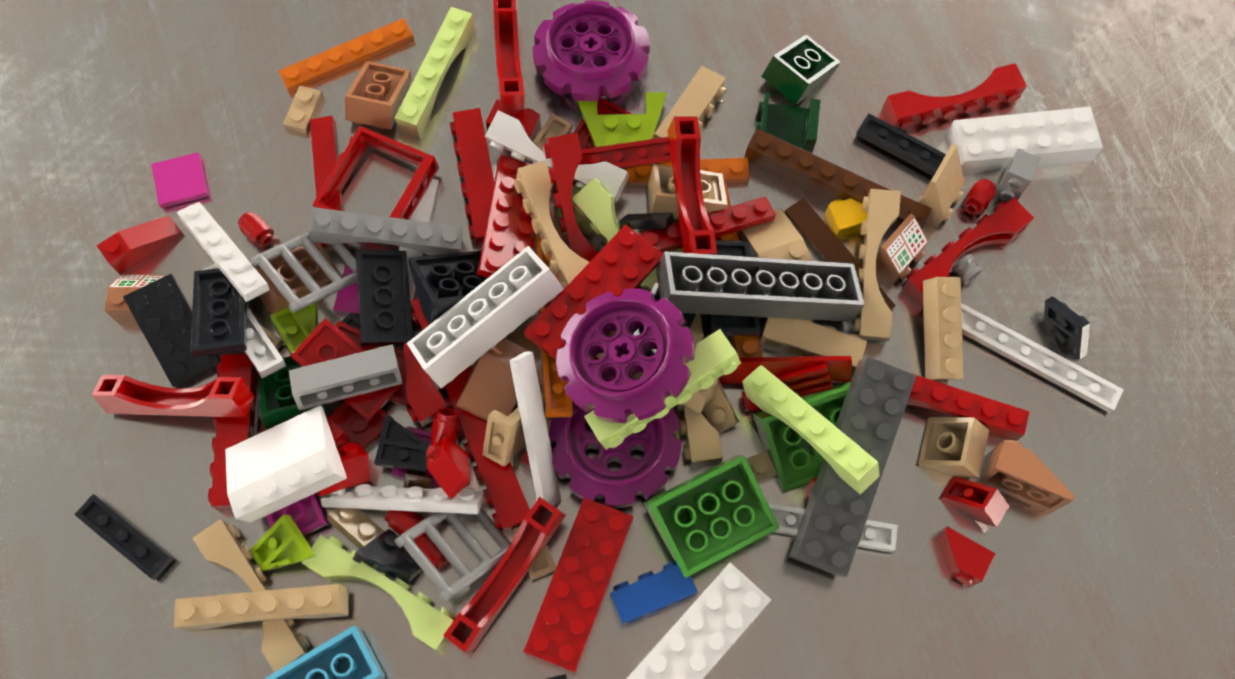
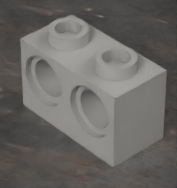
(1017, 175)

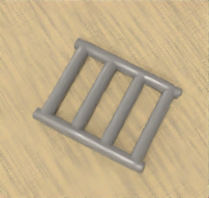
(316, 292)
(467, 576)

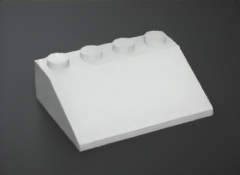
(282, 466)

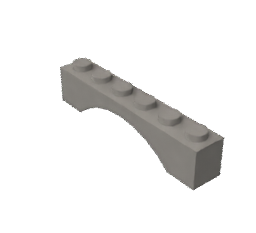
(349, 227)

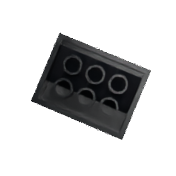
(444, 280)

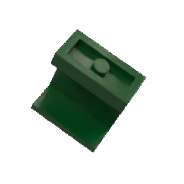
(790, 123)

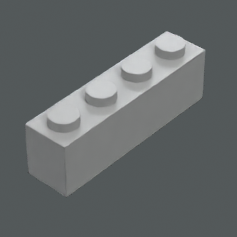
(345, 377)

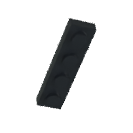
(900, 144)
(123, 536)

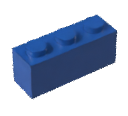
(651, 593)

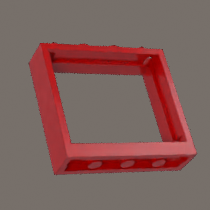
(350, 157)

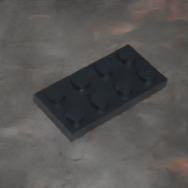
(383, 297)
(217, 315)
(730, 324)
(167, 326)

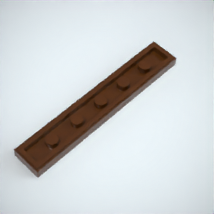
(823, 239)

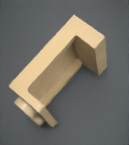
(504, 436)

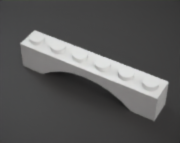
(510, 134)

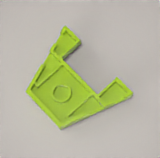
(623, 128)

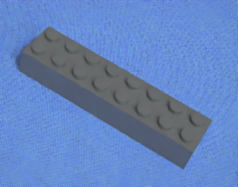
(759, 286)
(836, 510)

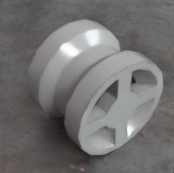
(967, 269)

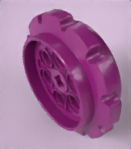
(591, 50)
(625, 355)
(636, 477)

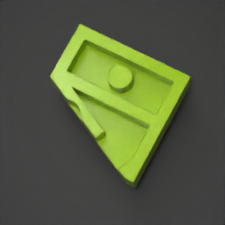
(295, 326)
(281, 546)

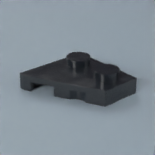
(1068, 324)
(401, 448)
(389, 557)

